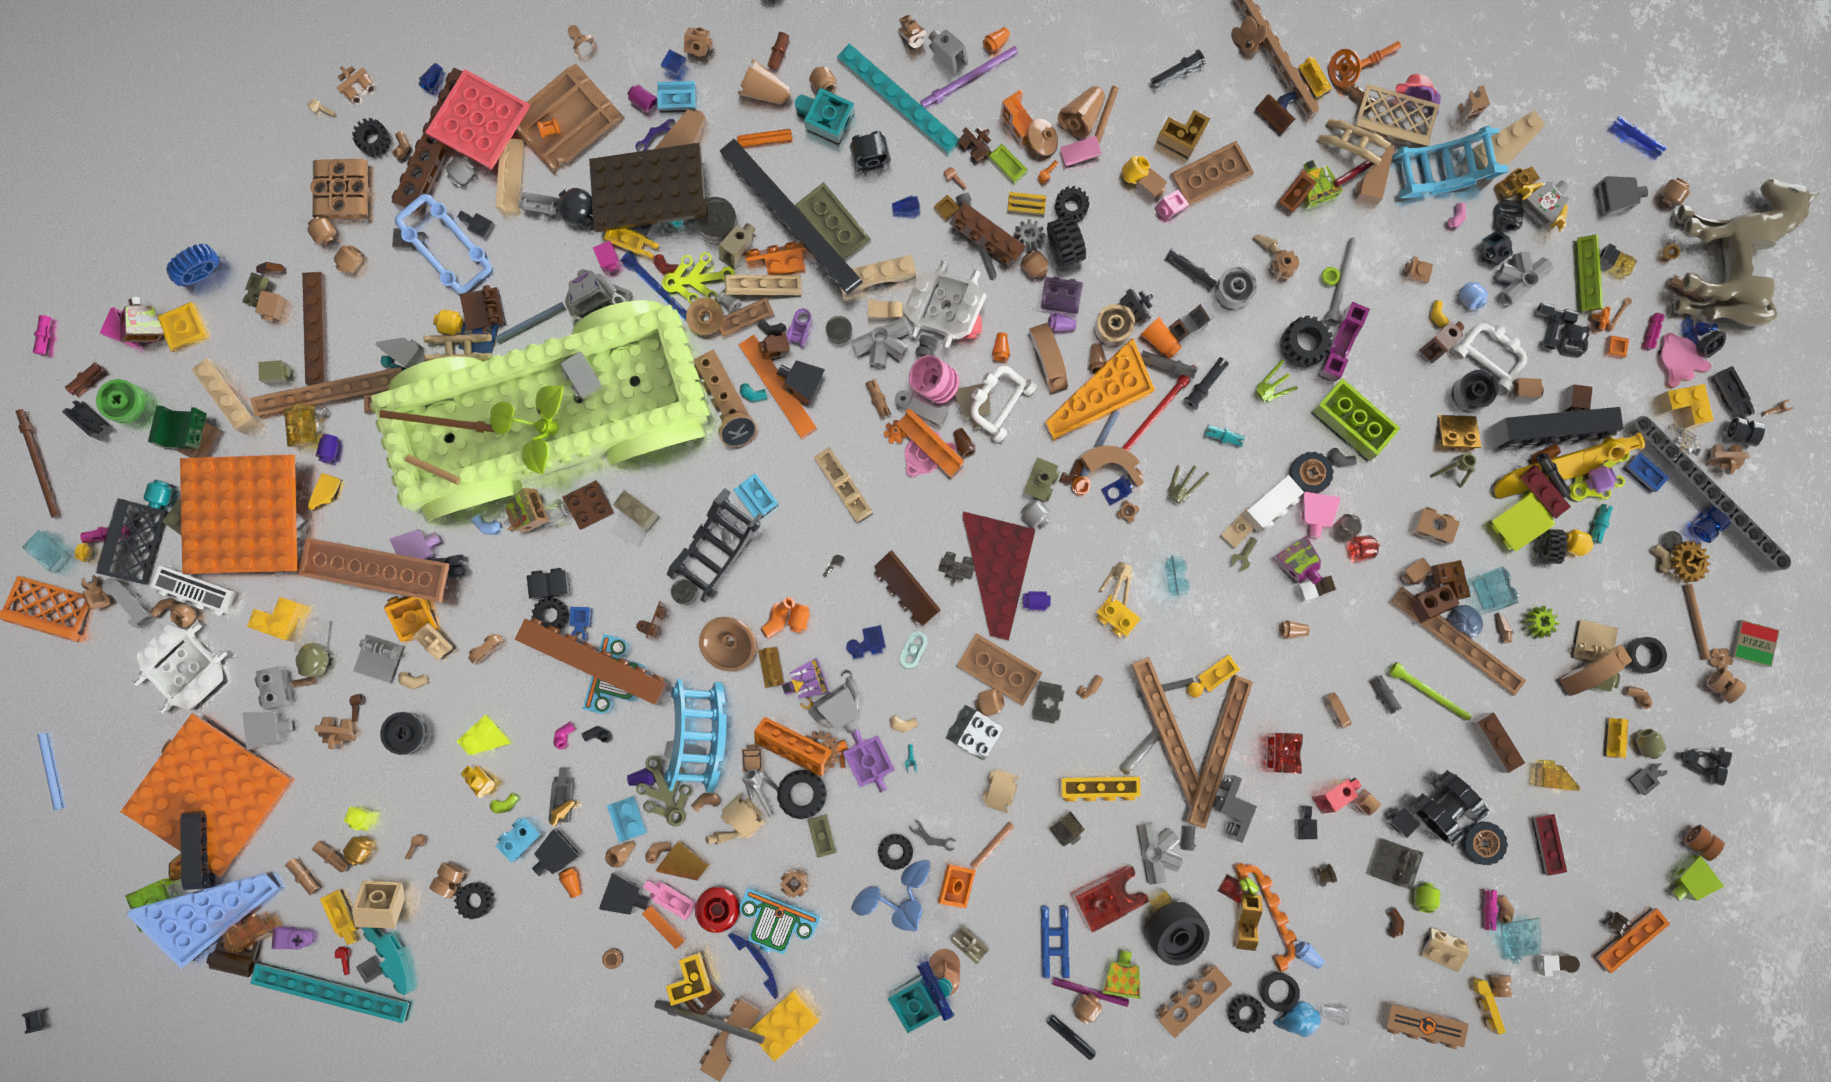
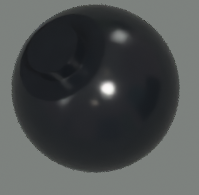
(575, 207)

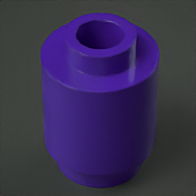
(327, 448)
(1036, 600)

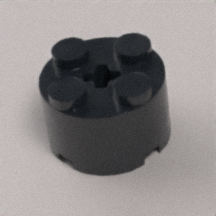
(869, 151)
(1475, 380)

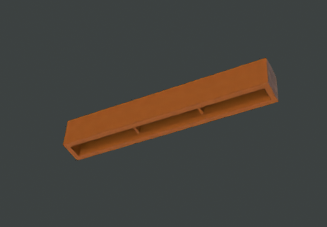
(591, 661)

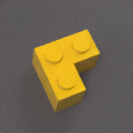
(1691, 401)
(281, 622)
(694, 982)

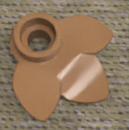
(1249, 32)

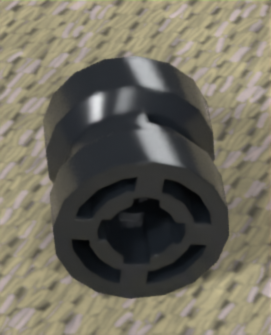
(456, 566)

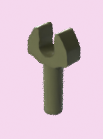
(1244, 555)

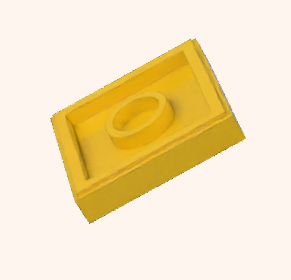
(182, 326)

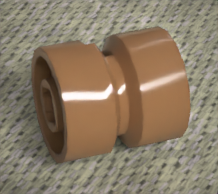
(1729, 687)
(447, 879)

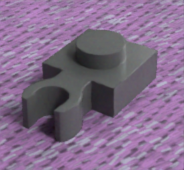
(1647, 780)

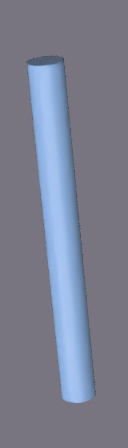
(49, 771)

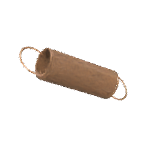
(303, 682)

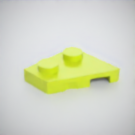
(482, 737)

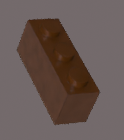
(1497, 742)

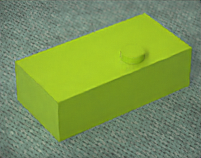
(1356, 419)

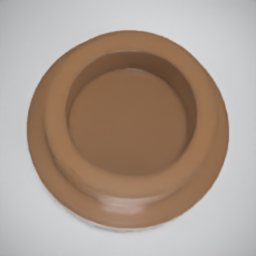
(612, 959)

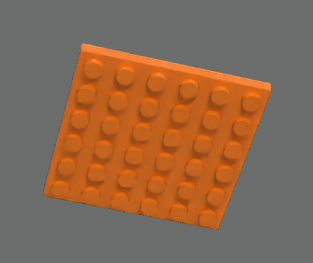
(238, 514)
(212, 775)

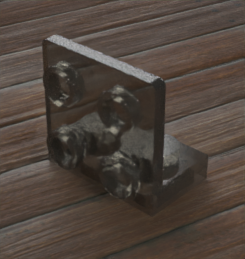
(1395, 863)

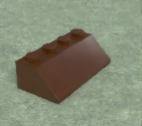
(907, 589)

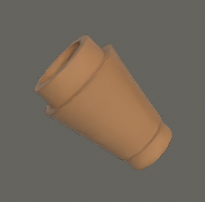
(1097, 357)
(1293, 629)

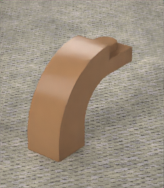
(1050, 357)
(1100, 455)
(1596, 672)

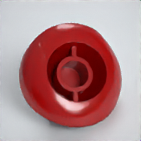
(717, 910)

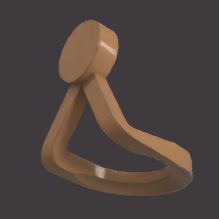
(574, 32)

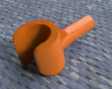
(1043, 175)
(843, 747)

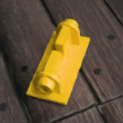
(1315, 77)
(1617, 737)

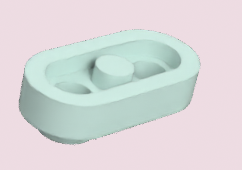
(914, 650)

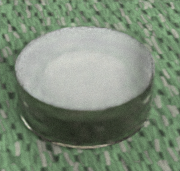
(1671, 539)

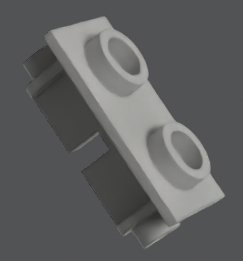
(538, 203)

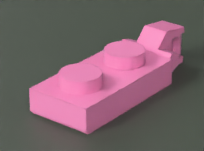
(670, 898)

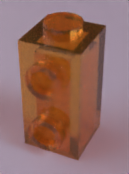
(244, 935)

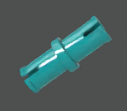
(1224, 435)
(1601, 523)

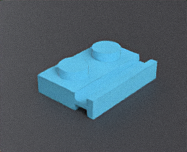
(676, 95)
(755, 496)
(626, 819)

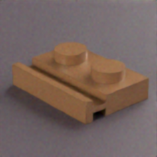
(209, 438)

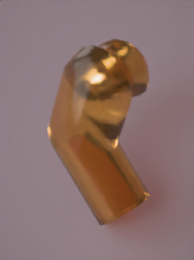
(175, 868)

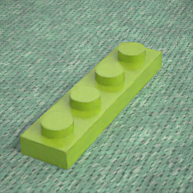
(1590, 273)

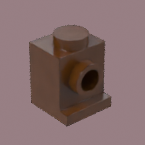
(774, 346)

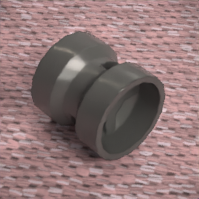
(926, 346)

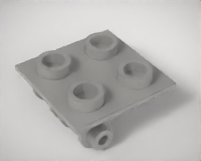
(377, 658)

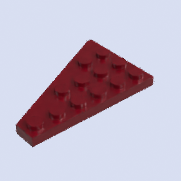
(1000, 562)

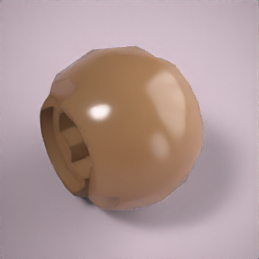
(183, 615)

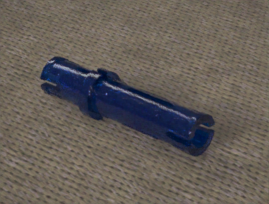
(1638, 135)
(924, 969)

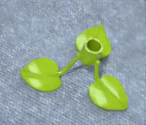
(534, 453)

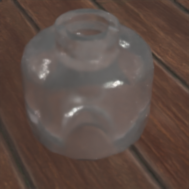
(556, 511)

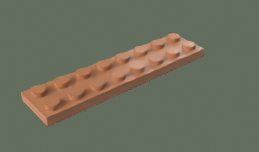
(374, 569)

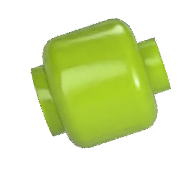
(1427, 898)

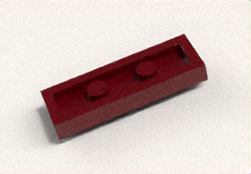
(1545, 491)
(1550, 844)

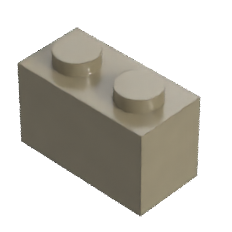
(635, 510)

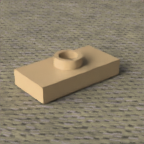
(1237, 531)

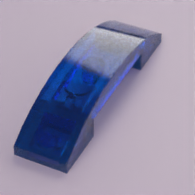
(770, 983)

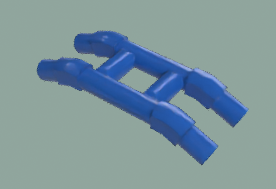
(1063, 951)

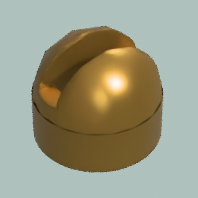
(1670, 256)

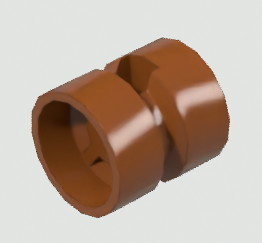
(1701, 840)

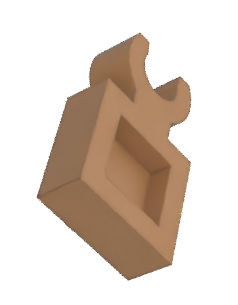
(94, 595)

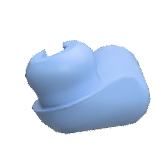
(486, 527)

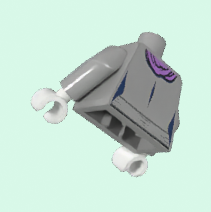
(588, 292)

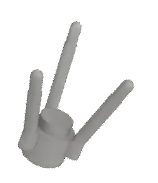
(753, 780)

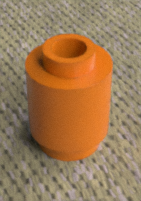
(798, 618)

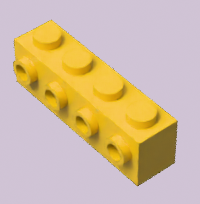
(1105, 787)

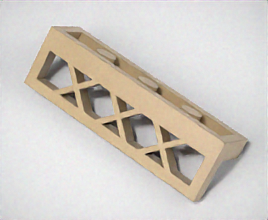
(510, 177)

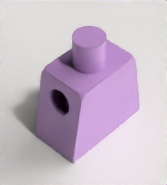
(415, 544)

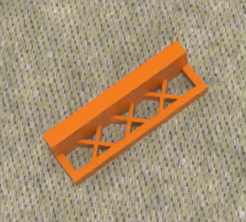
(930, 443)
(791, 746)

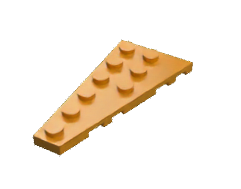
(1111, 387)

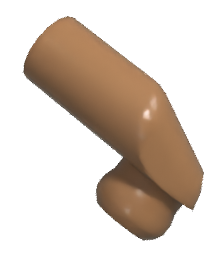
(403, 147)
(1091, 689)
(1641, 695)
(1507, 910)

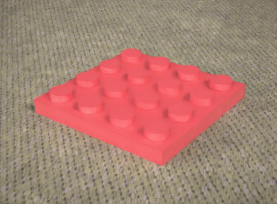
(477, 119)

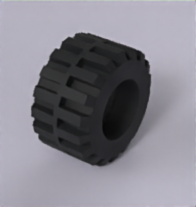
(1066, 241)
(1317, 330)
(791, 808)

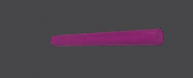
(1086, 990)

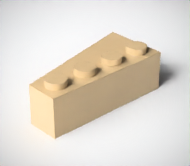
(1509, 141)

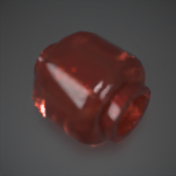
(1364, 547)

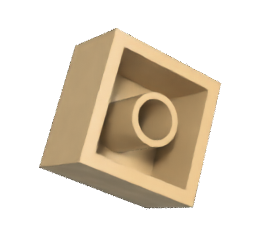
(378, 904)

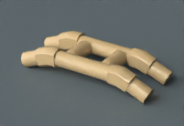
(1360, 148)
(450, 339)

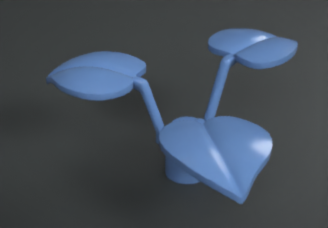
(910, 911)

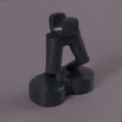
(1722, 761)

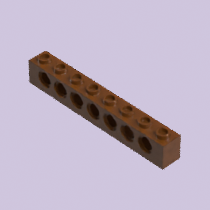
(423, 147)

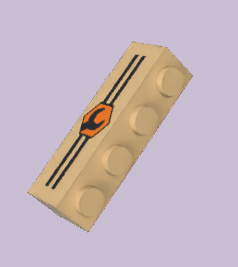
(225, 395)

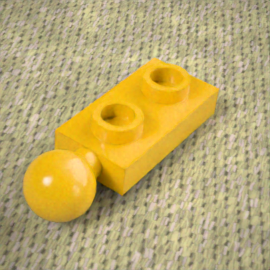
(1213, 676)

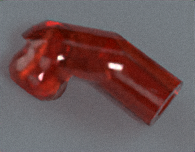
(663, 266)

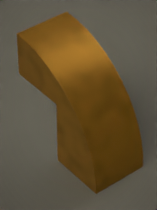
(1247, 921)

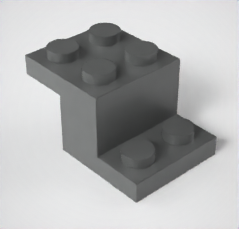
(1234, 808)

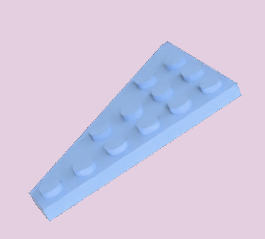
(195, 920)

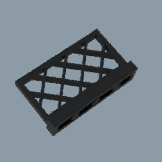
(113, 534)

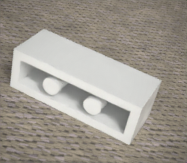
(1273, 504)

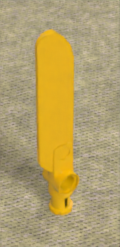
(1574, 463)

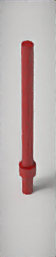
(1182, 382)

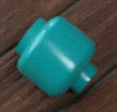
(158, 493)

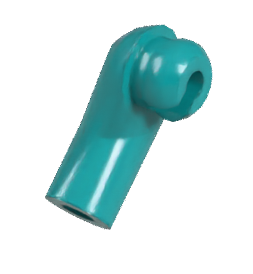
(750, 394)

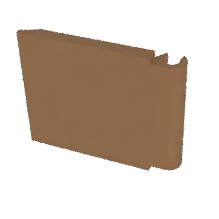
(581, 113)

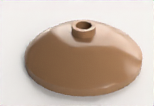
(723, 652)

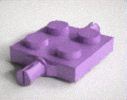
(868, 761)

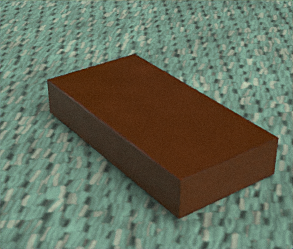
(1275, 113)

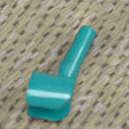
(386, 362)
(910, 762)

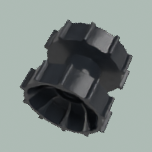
(1457, 801)

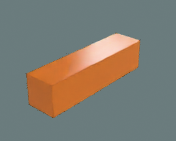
(663, 926)

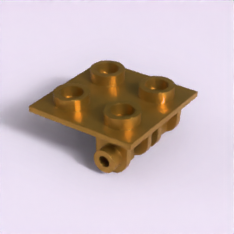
(1459, 432)

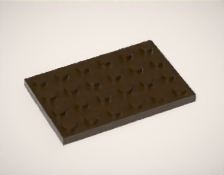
(647, 187)

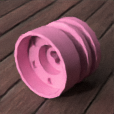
(934, 379)

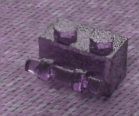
(1061, 295)

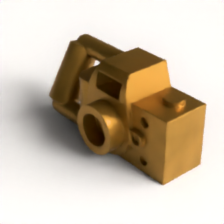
(1516, 182)

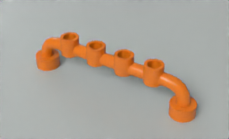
(1279, 919)

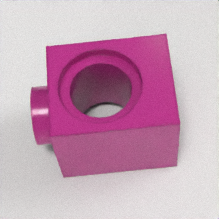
(607, 257)

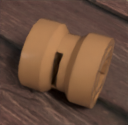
(1501, 985)

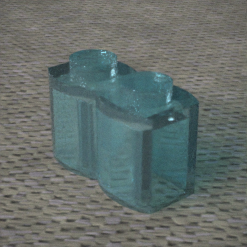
(47, 551)

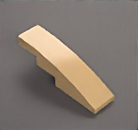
(843, 484)

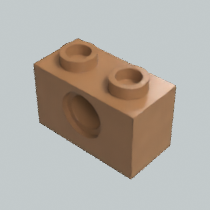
(1424, 526)

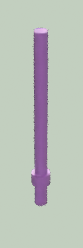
(938, 94)

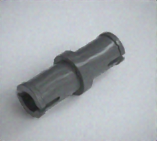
(1386, 694)

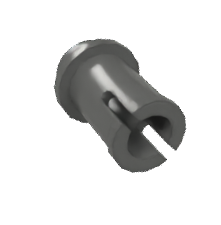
(1188, 838)

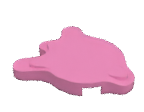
(1680, 359)
(918, 461)

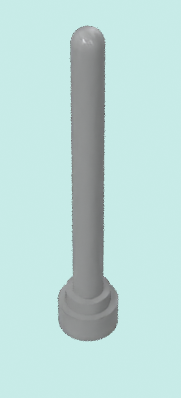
(1333, 315)

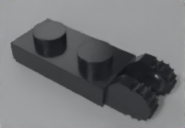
(1734, 392)

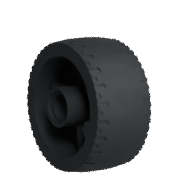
(1177, 933)

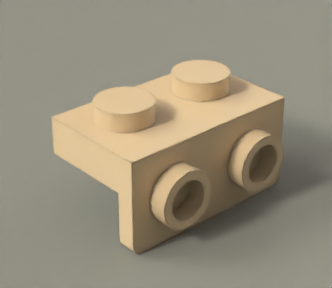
(1445, 950)

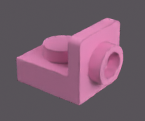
(1171, 205)

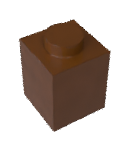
(1578, 398)

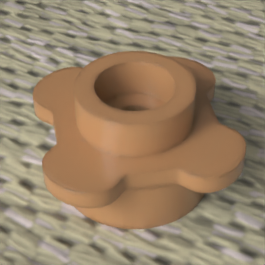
(1128, 516)

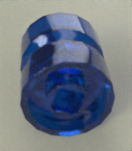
(1710, 525)

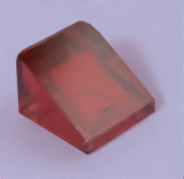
(1231, 888)

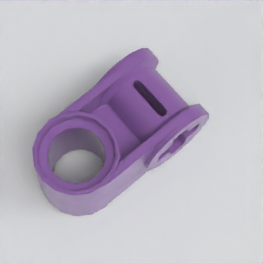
(798, 330)
(289, 938)

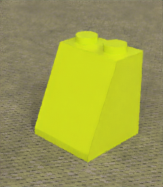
(1522, 521)

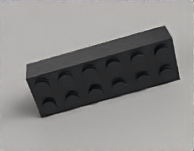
(1558, 427)

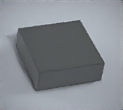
(369, 969)

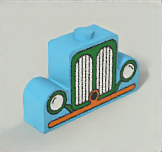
(599, 692)
(776, 921)

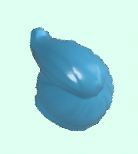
(1300, 1020)

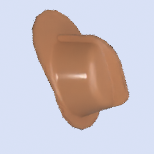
(946, 965)

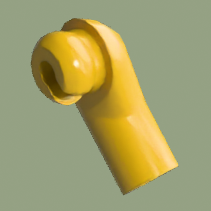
(1437, 316)

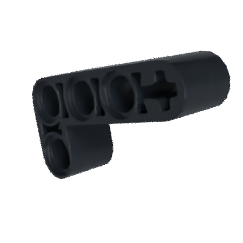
(195, 851)

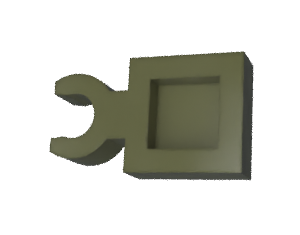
(254, 286)

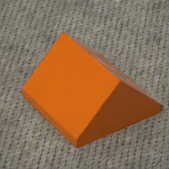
(956, 885)

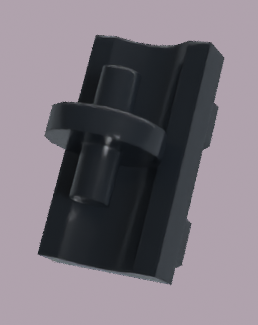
(1132, 298)

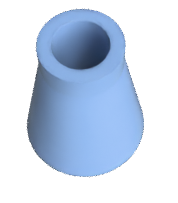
(1308, 954)

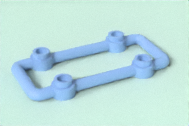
(439, 211)

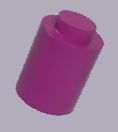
(642, 98)

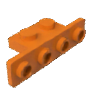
(780, 259)

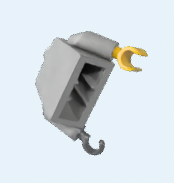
(837, 707)

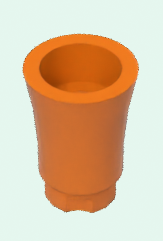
(1161, 338)

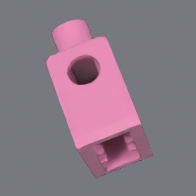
(1318, 511)

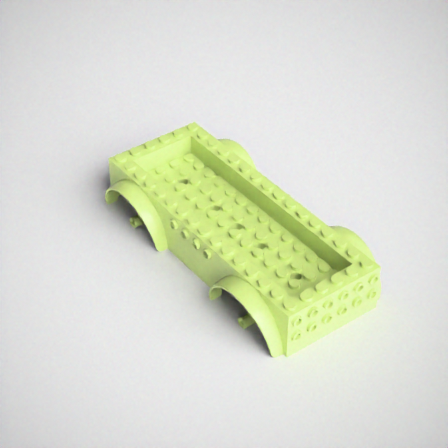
(614, 422)

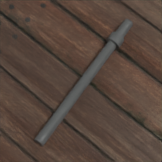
(676, 1010)

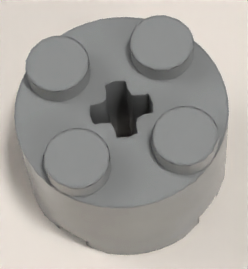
(1234, 277)

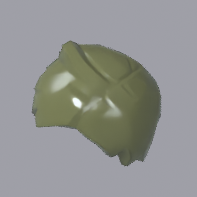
(311, 660)

